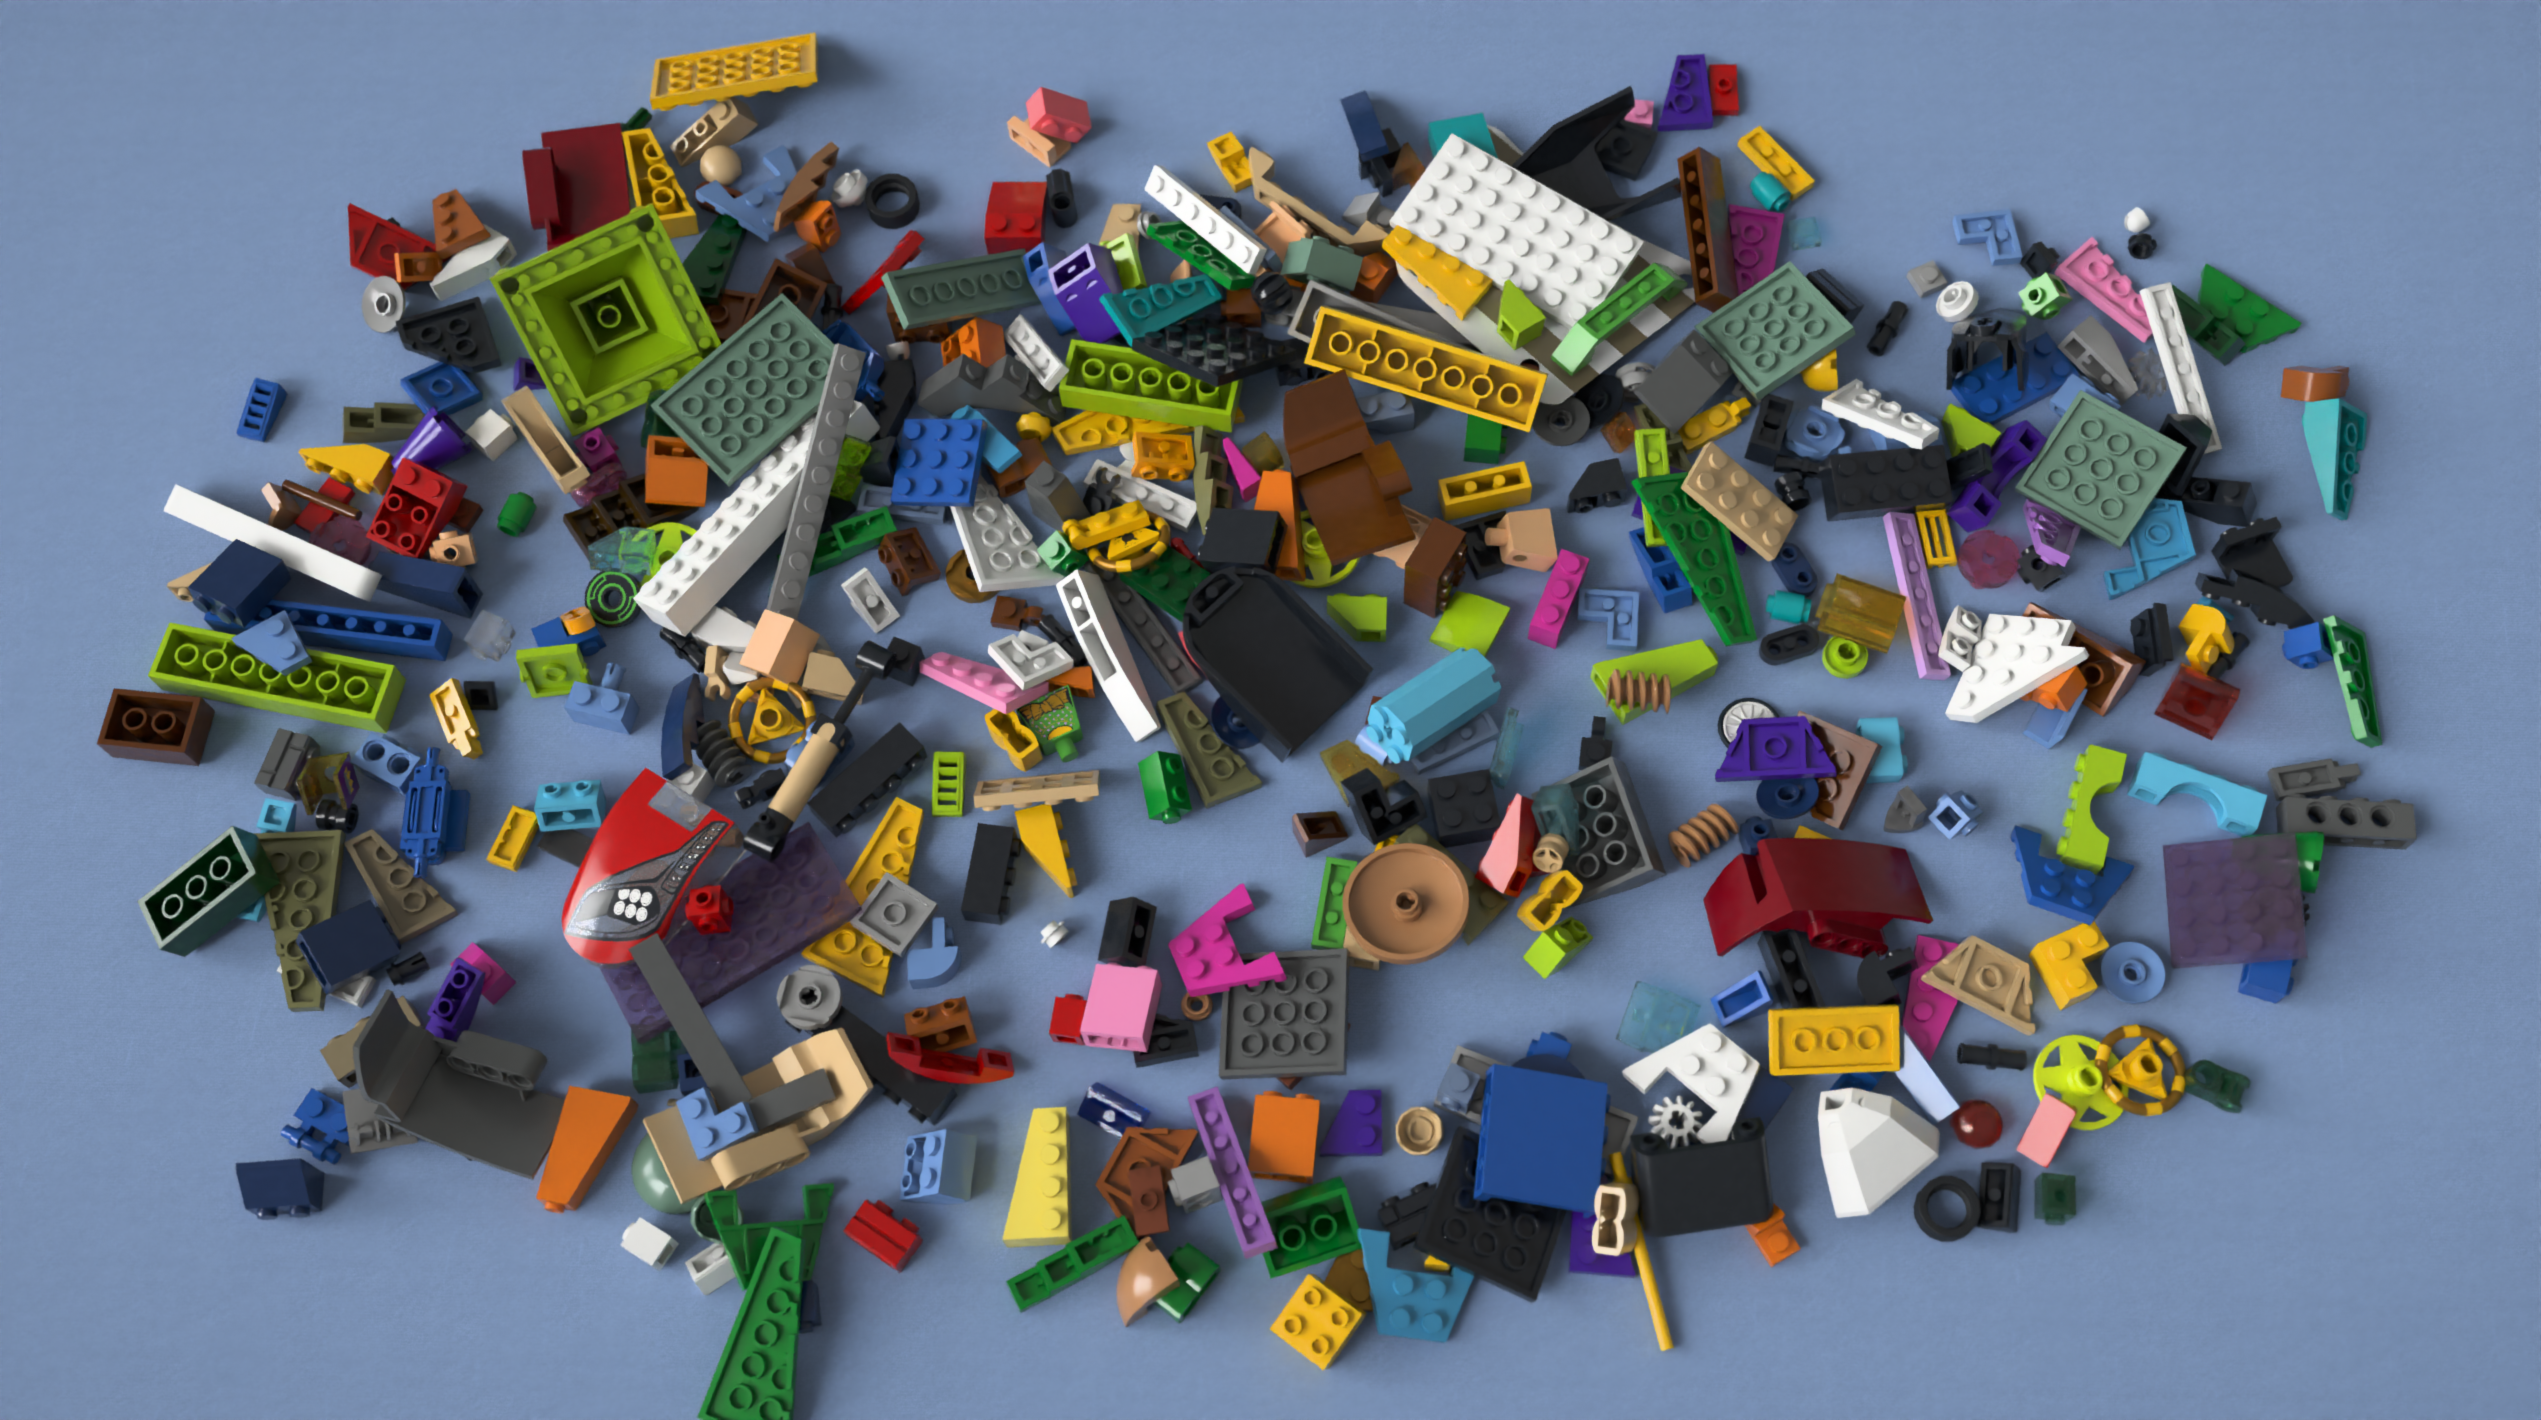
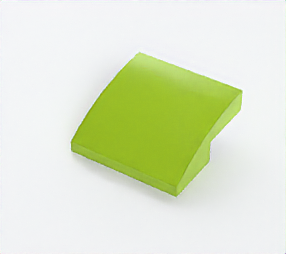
(1470, 623)

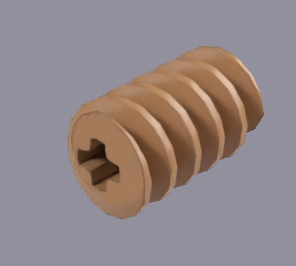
(1639, 690)
(1700, 832)

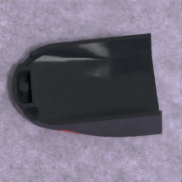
(1270, 656)

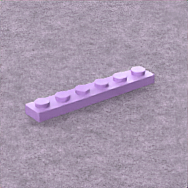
(1919, 602)

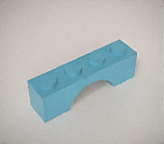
(2235, 806)

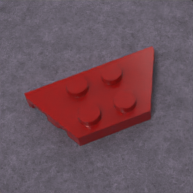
(375, 242)

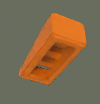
(1078, 679)

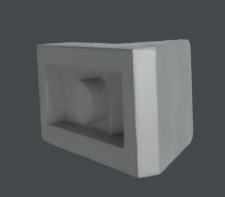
(1368, 208)

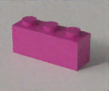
(1558, 598)

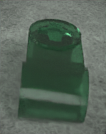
(2222, 1086)

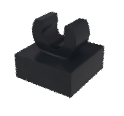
(2039, 260)

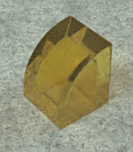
(1263, 454)

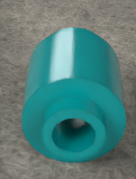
(1770, 192)
(1788, 607)

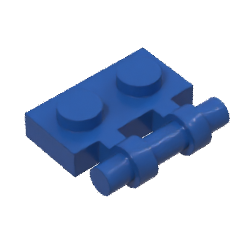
(324, 1114)

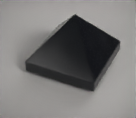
(481, 695)

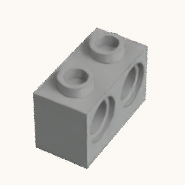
(1195, 1185)

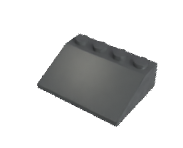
(1613, 833)

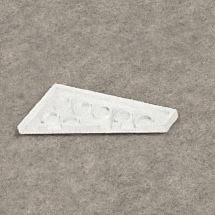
(1000, 545)

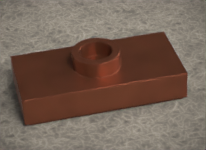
(1149, 1201)

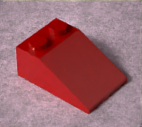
(1015, 216)

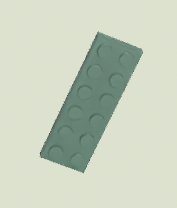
(960, 289)

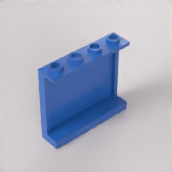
(1541, 1139)

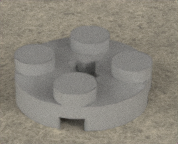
(818, 1013)

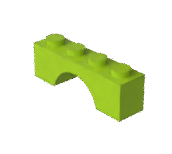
(2098, 774)

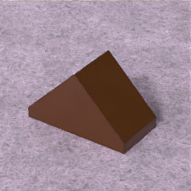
(810, 261)
(1318, 831)

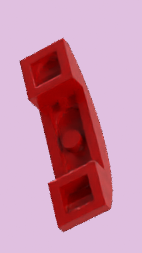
(948, 1067)

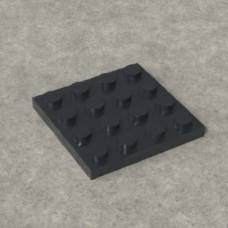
(1214, 349)
(1488, 1239)

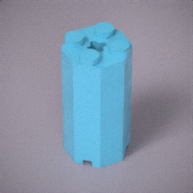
(1433, 704)

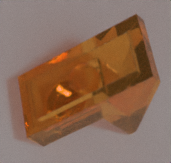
(1407, 168)

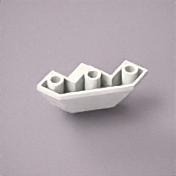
(1871, 1148)

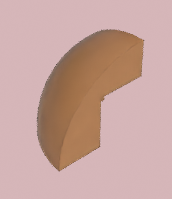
(1143, 1280)

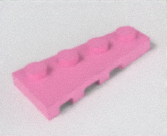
(2101, 284)
(980, 681)

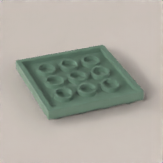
(1775, 330)
(2100, 469)

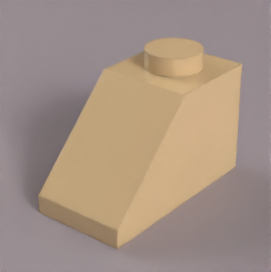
(827, 676)

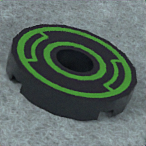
(598, 594)

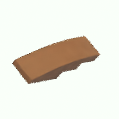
(806, 185)

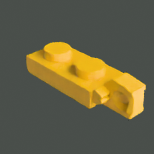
(1713, 424)
(457, 718)

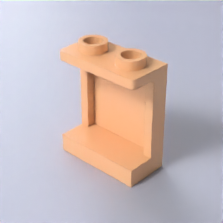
(1280, 230)

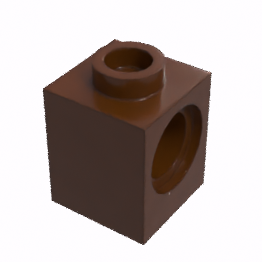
(1241, 308)

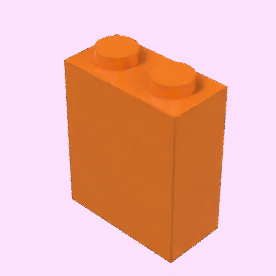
(1284, 1137)

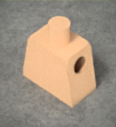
(1525, 539)

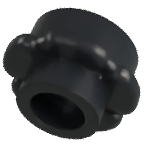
(2141, 245)

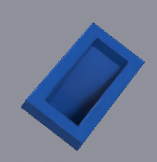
(1743, 1000)

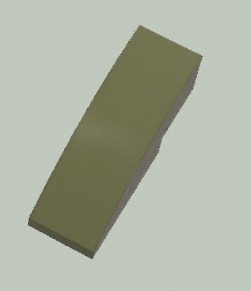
(380, 424)

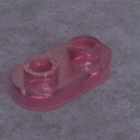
(599, 483)

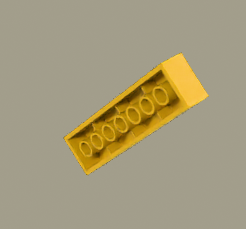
(1426, 368)

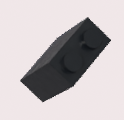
(1242, 540)

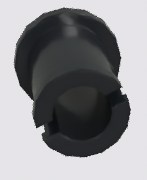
(407, 969)

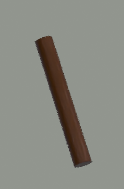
(321, 500)

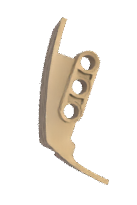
(778, 1148)

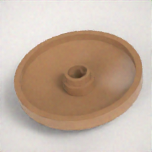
(1406, 903)

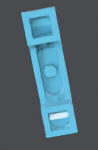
(274, 817)

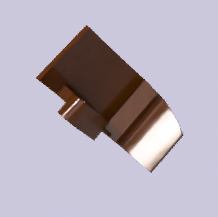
(1342, 473)

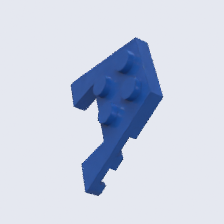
(2062, 887)

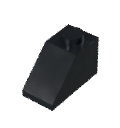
(881, 462)

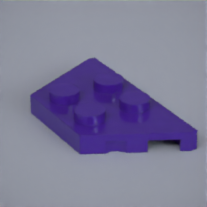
(1775, 750)

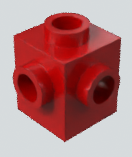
(710, 909)

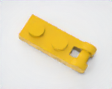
(1106, 525)

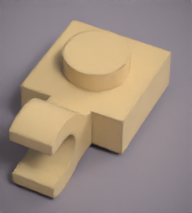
(716, 677)

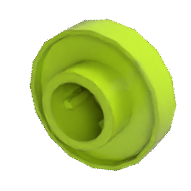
(1844, 658)

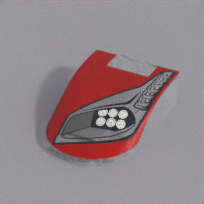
(643, 868)

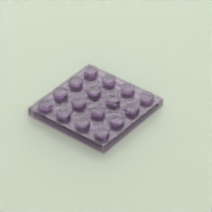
(2234, 901)

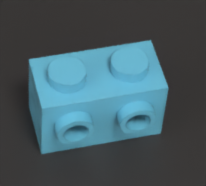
(570, 805)

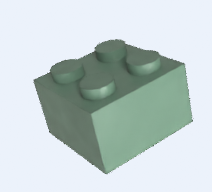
(1323, 262)

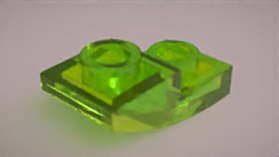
(851, 459)

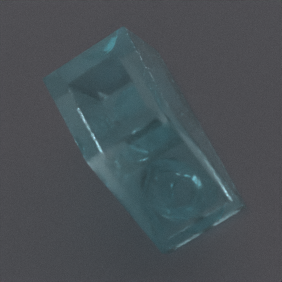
(624, 551)

